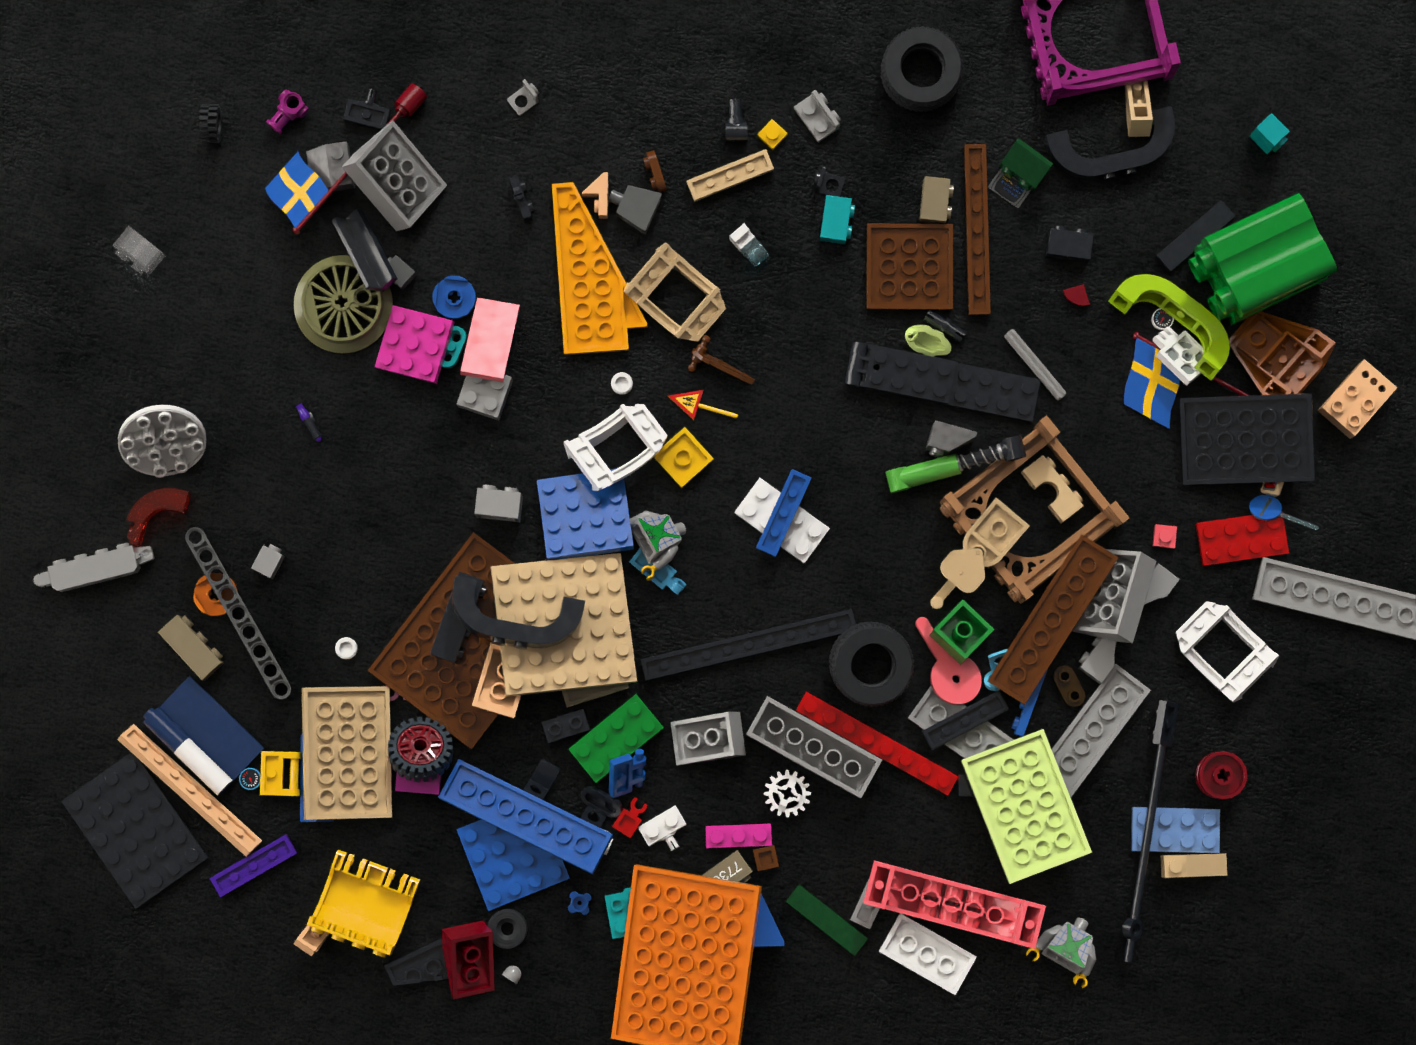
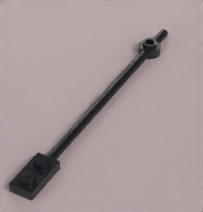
(1162, 736)

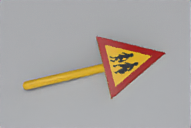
(690, 402)

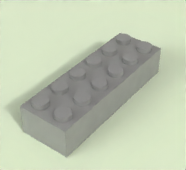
(814, 747)

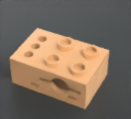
(1357, 399)

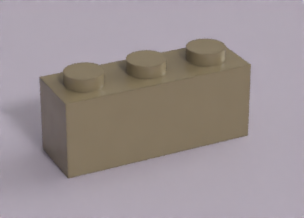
(191, 647)

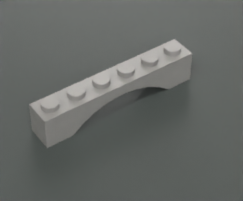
(1101, 658)

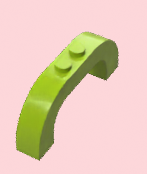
(1184, 310)

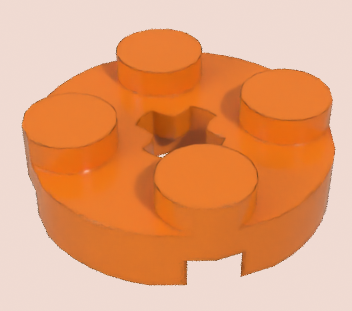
(203, 592)

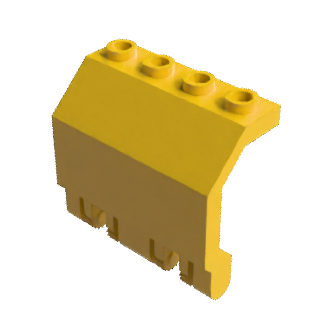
(363, 907)

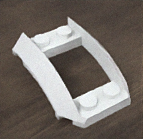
(590, 462)
(1247, 672)

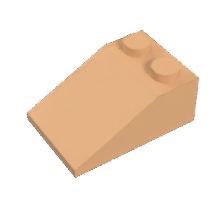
(491, 688)

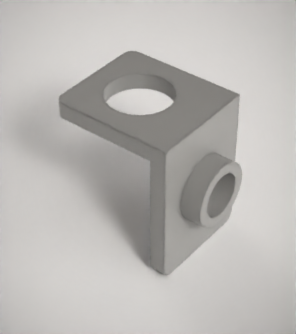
(529, 92)

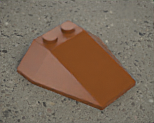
(1280, 353)

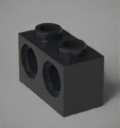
(566, 726)

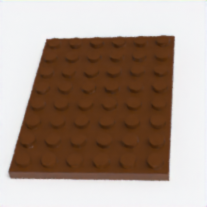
(434, 684)

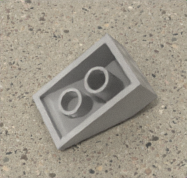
(708, 738)

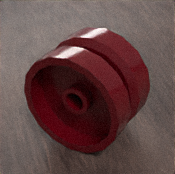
(1234, 775)

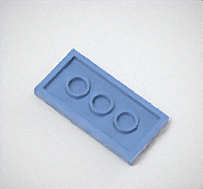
(1178, 830)

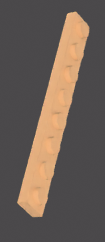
(189, 790)

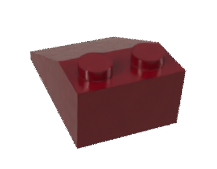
(469, 958)

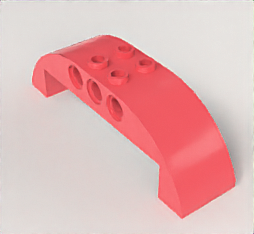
(954, 904)

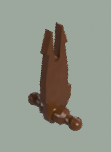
(699, 354)

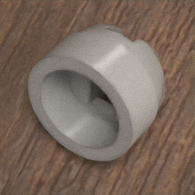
(512, 973)

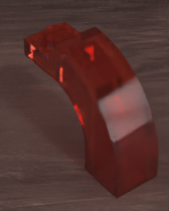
(151, 504)

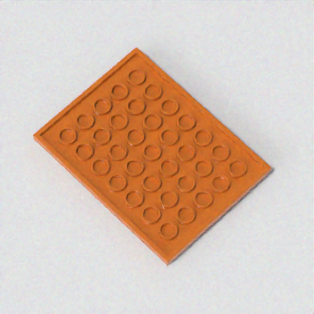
(685, 959)

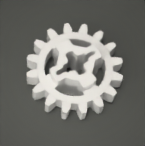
(791, 784)

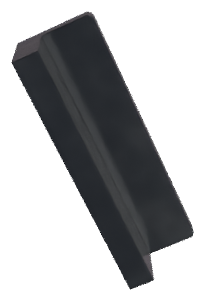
(365, 251)

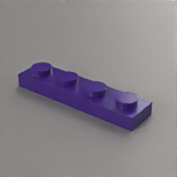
(253, 865)

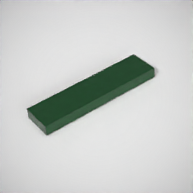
(826, 920)

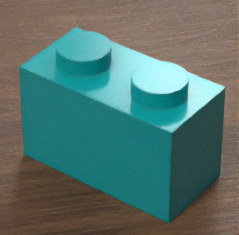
(1270, 134)
(836, 219)

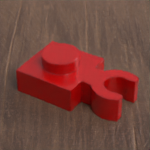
(628, 821)

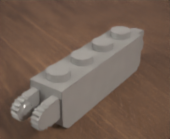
(94, 569)

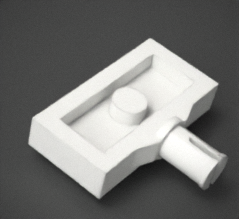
(663, 827)

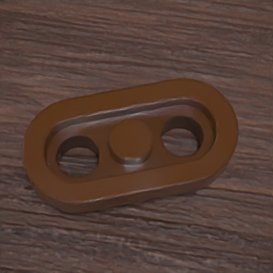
(657, 180)

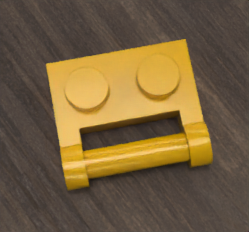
(273, 770)

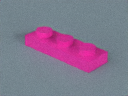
(738, 835)

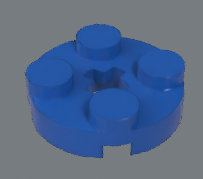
(464, 290)

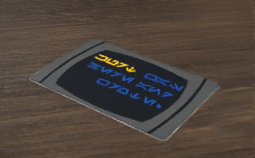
(1008, 189)

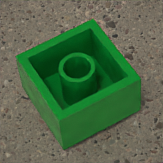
(961, 632)

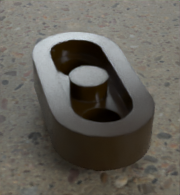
(1068, 686)

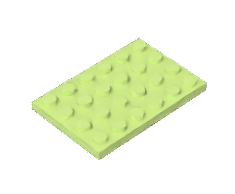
(1026, 806)

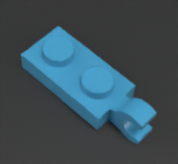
(662, 577)

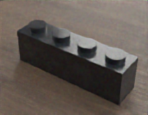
(451, 632)

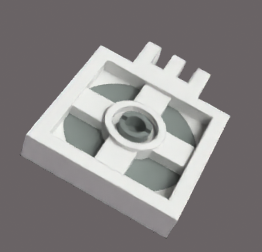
(1179, 353)

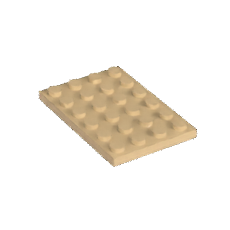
(346, 752)

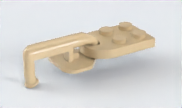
(994, 533)

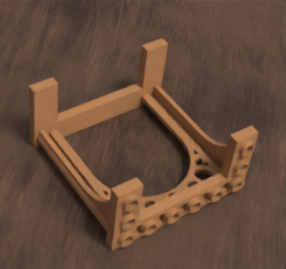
(1023, 585)

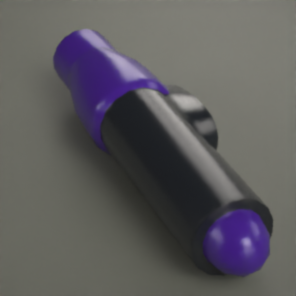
(309, 421)

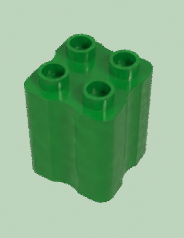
(1262, 260)

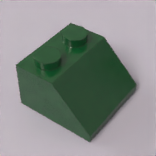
(1025, 165)

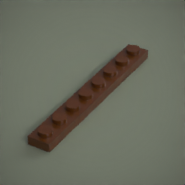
(977, 229)

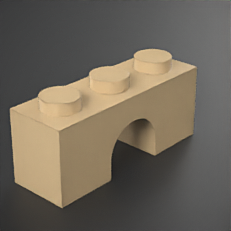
(1043, 472)

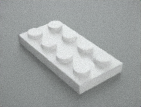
(804, 531)
(927, 954)

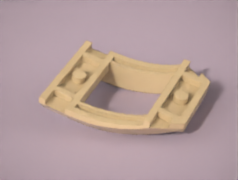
(654, 272)

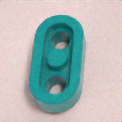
(455, 348)

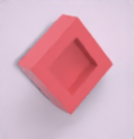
(1164, 536)

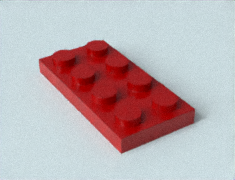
(1241, 539)

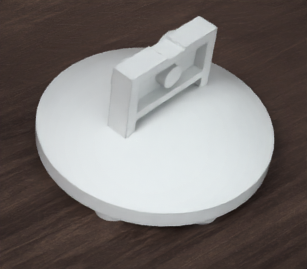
(162, 440)

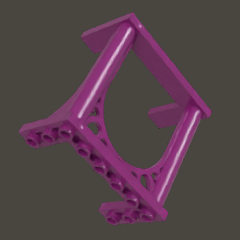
(1058, 88)

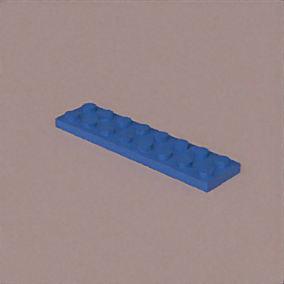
(525, 816)

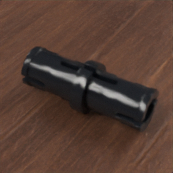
(944, 326)

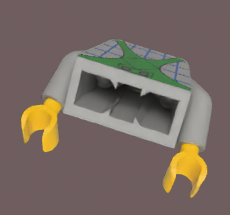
(657, 538)
(1069, 947)

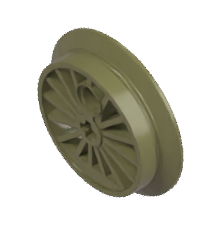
(307, 311)

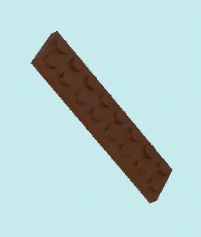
(1052, 619)

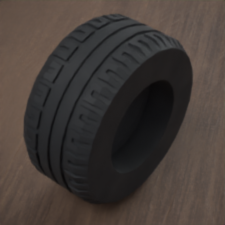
(929, 41)
(892, 685)

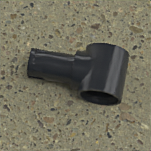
(736, 126)

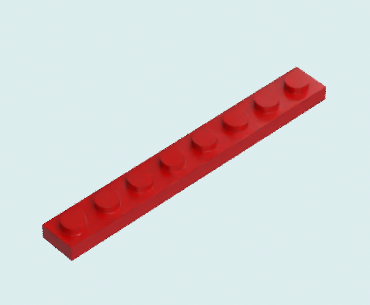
(877, 743)

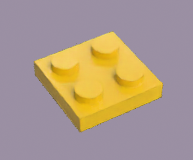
(683, 457)

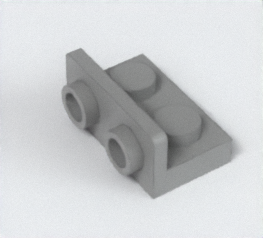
(818, 116)

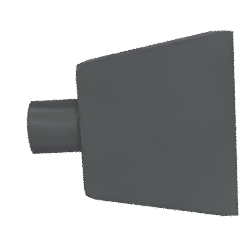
(636, 206)

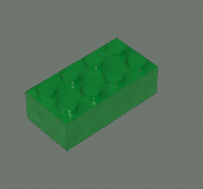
(616, 736)

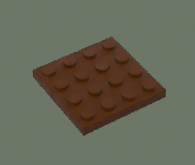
(909, 267)

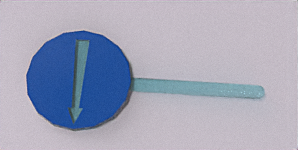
(1269, 508)

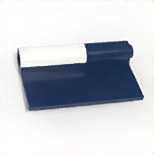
(203, 735)

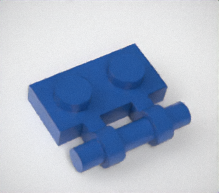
(622, 774)

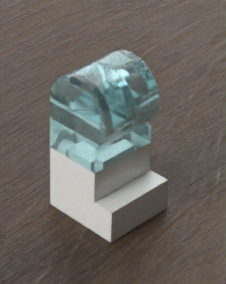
(748, 245)

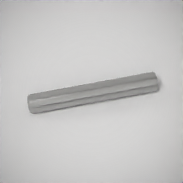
(1035, 364)

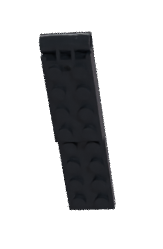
(941, 381)

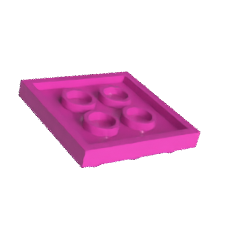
(414, 344)

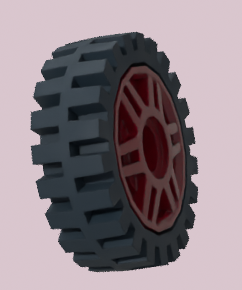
(416, 735)

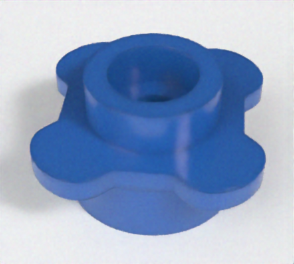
(584, 898)

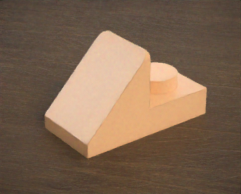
(599, 190)
(310, 941)

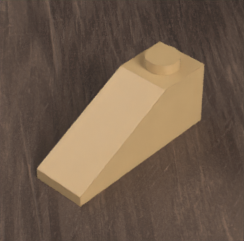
(1138, 109)
(1193, 865)

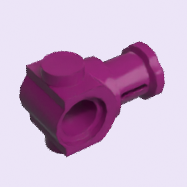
(286, 113)

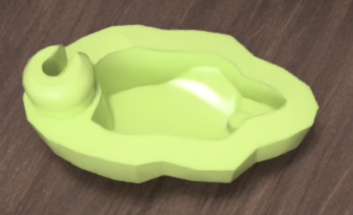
(927, 340)

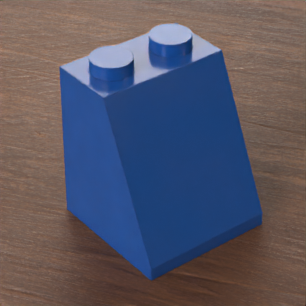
(766, 930)

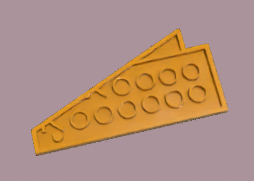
(590, 284)

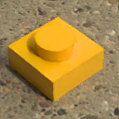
(772, 134)

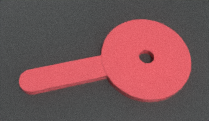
(946, 668)

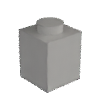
(268, 561)

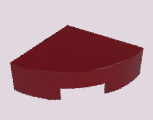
(1077, 295)

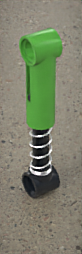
(952, 465)

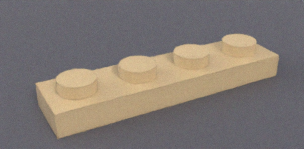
(730, 175)

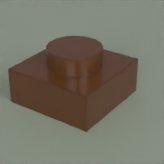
(765, 858)

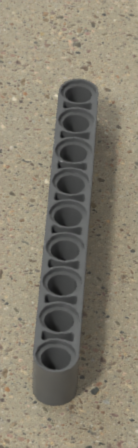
(236, 602)

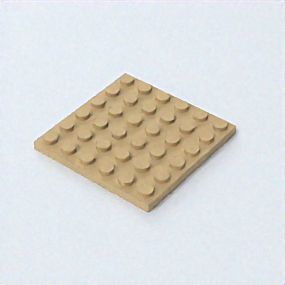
(598, 648)

